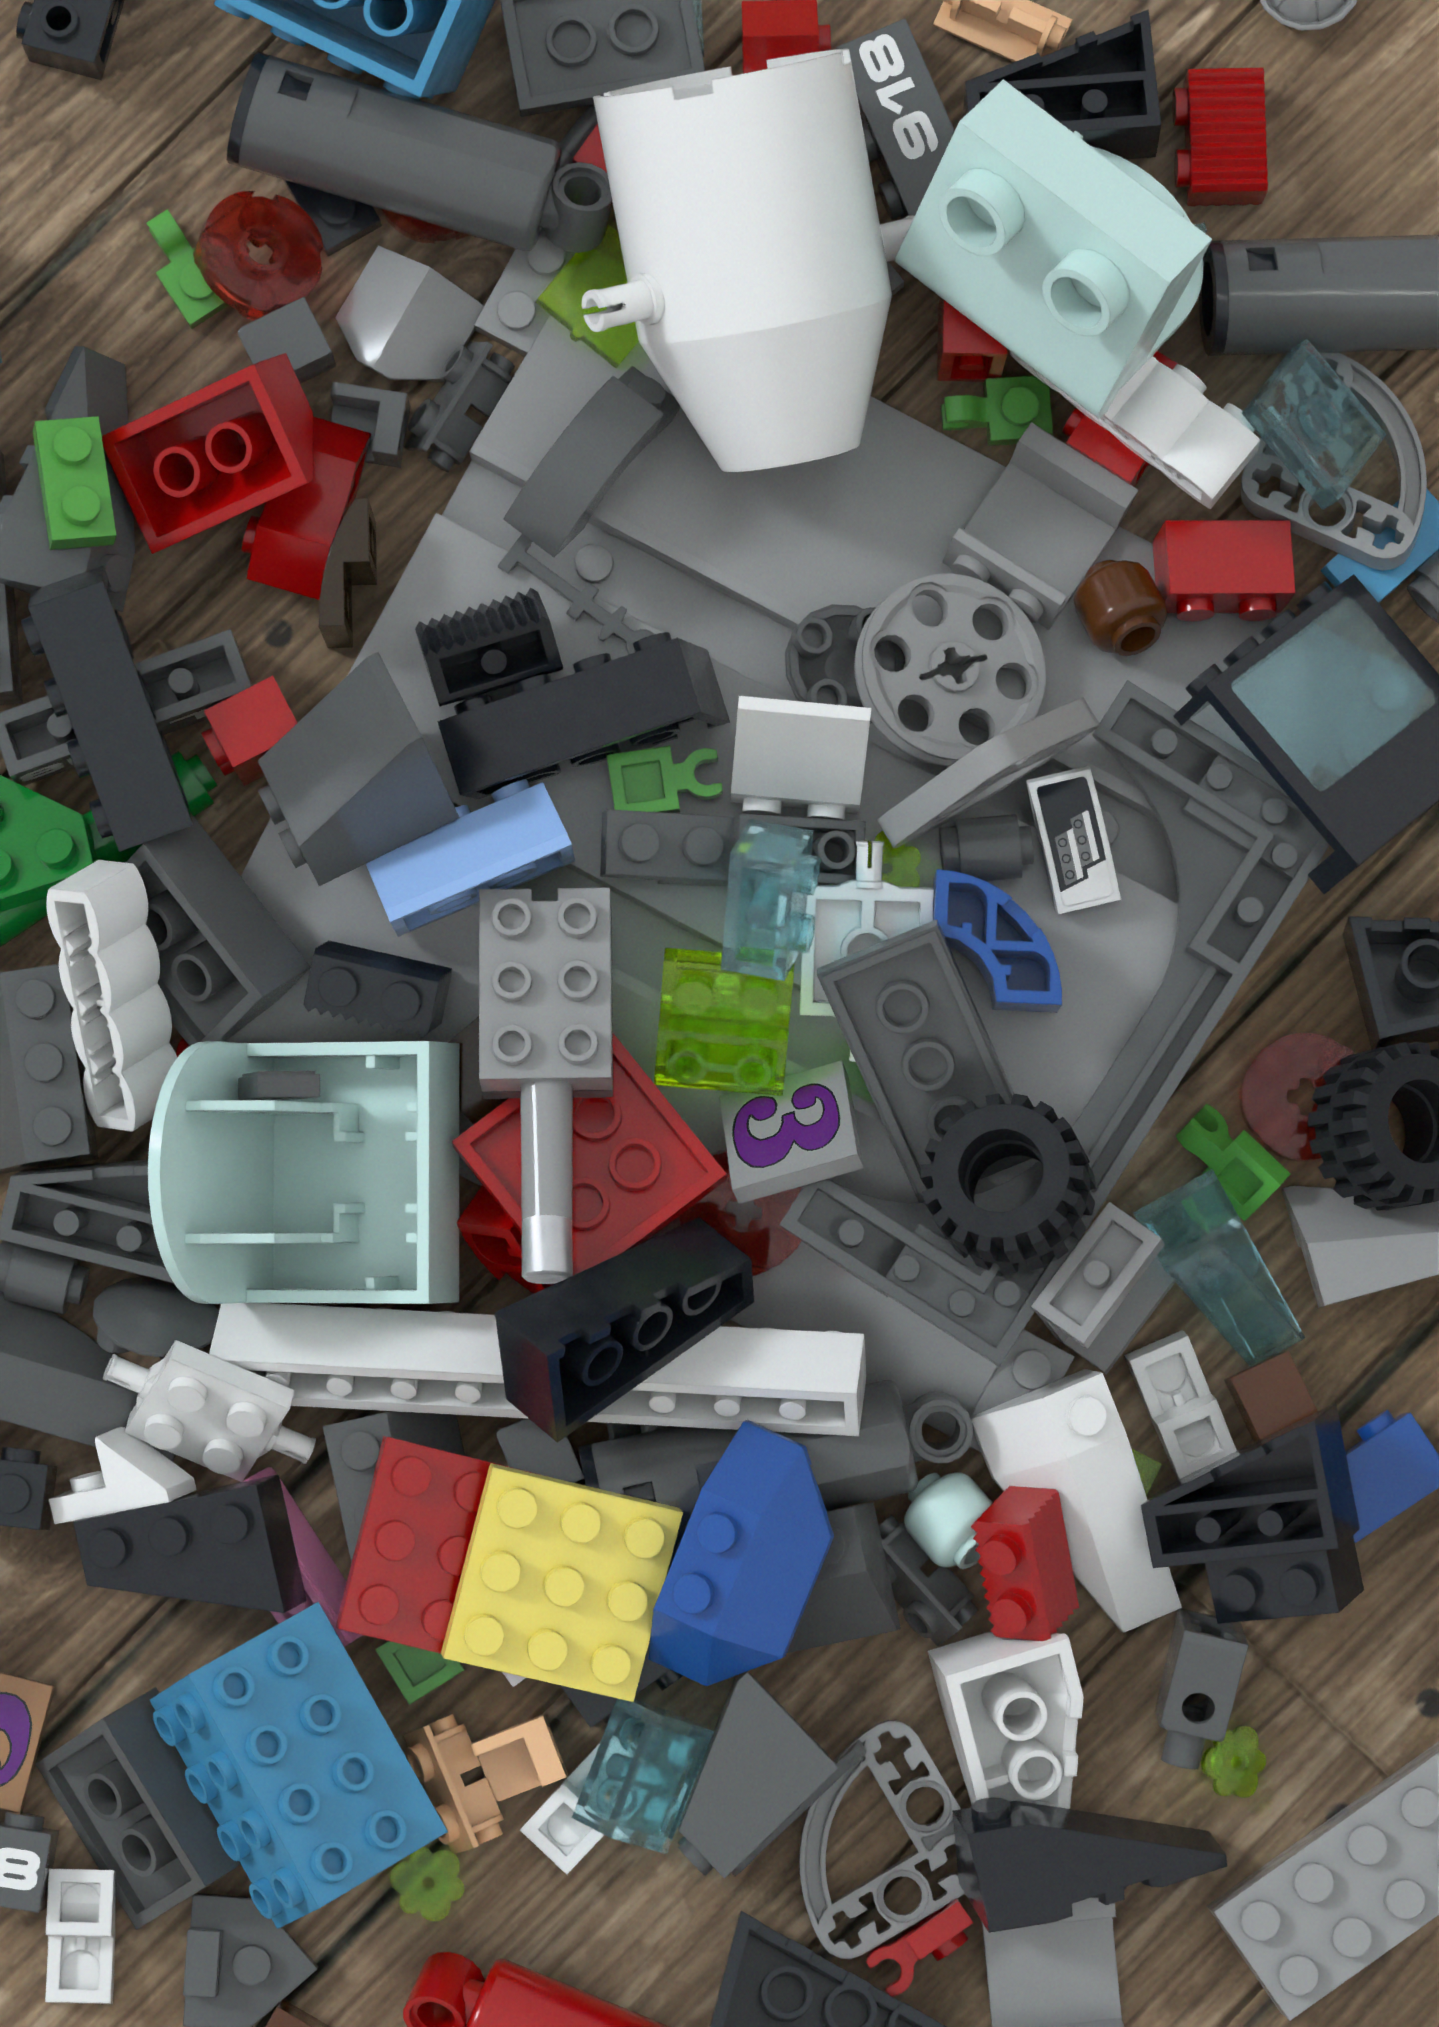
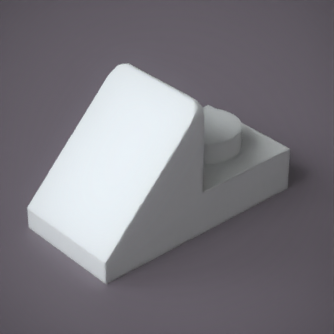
(130, 1479)

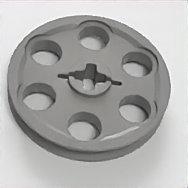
(956, 643)

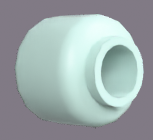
(943, 1518)

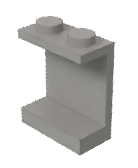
(1041, 525)
(1105, 1288)
(1055, 1971)

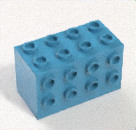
(407, 43)
(296, 1766)

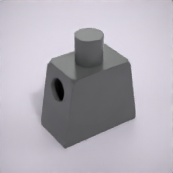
(1199, 1660)

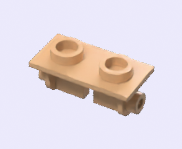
(1004, 26)
(438, 1766)

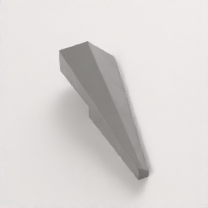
(1358, 1248)

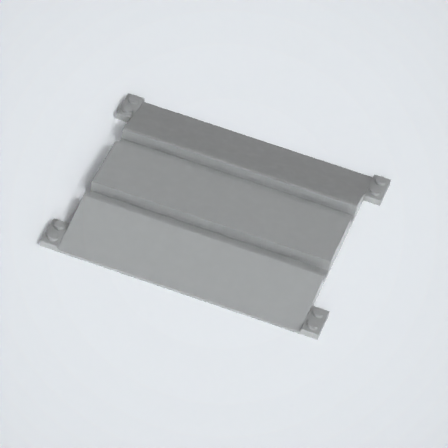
(735, 571)

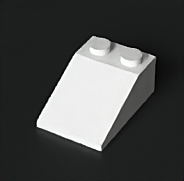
(799, 757)

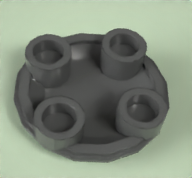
(823, 655)
(149, 1316)

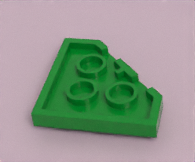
(38, 844)

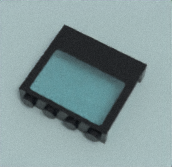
(1337, 718)

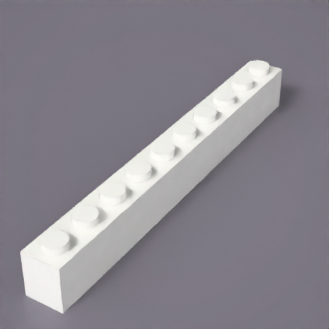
(454, 1367)

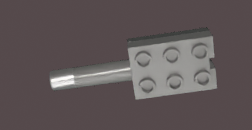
(546, 1043)

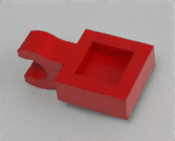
(935, 1934)

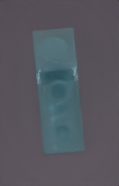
(1220, 1267)

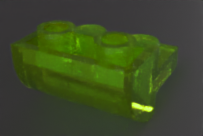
(721, 1026)

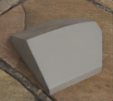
(406, 318)

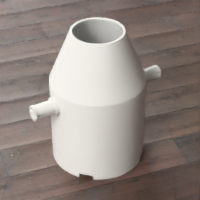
(751, 253)

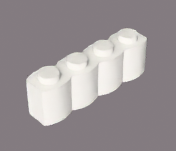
(1177, 428)
(112, 984)

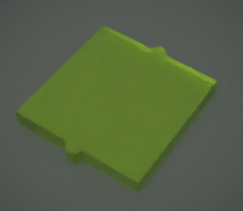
(587, 271)

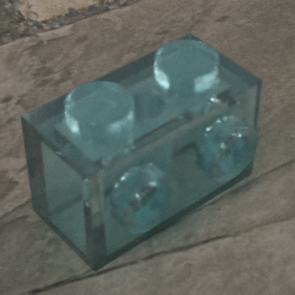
(768, 900)
(646, 1773)

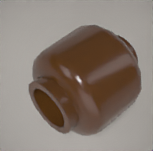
(1120, 607)

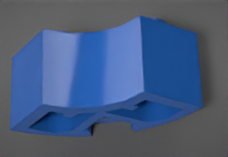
(1000, 941)

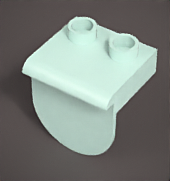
(1055, 247)
(309, 1193)

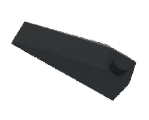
(1035, 1860)

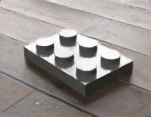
(590, 47)

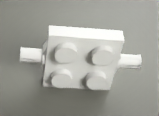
(855, 918)
(208, 1410)

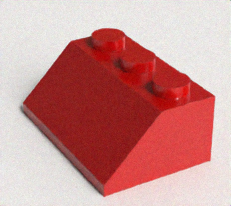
(215, 452)

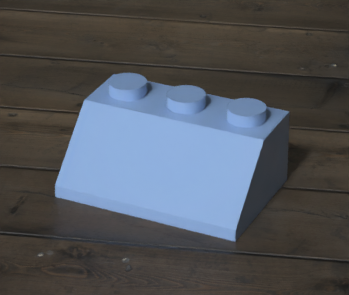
(480, 850)

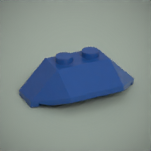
(743, 1561)

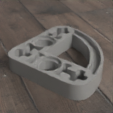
(1411, 472)
(988, 771)
(927, 1838)

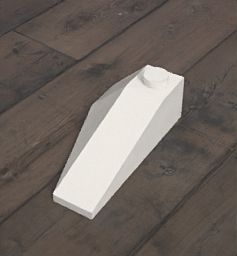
(1076, 1443)
(1012, 1715)

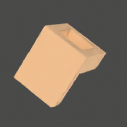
(520, 1758)

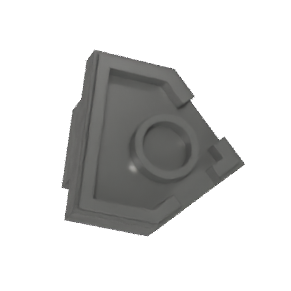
(237, 1963)

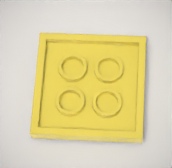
(561, 1582)

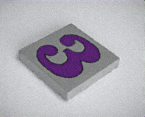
(791, 1137)

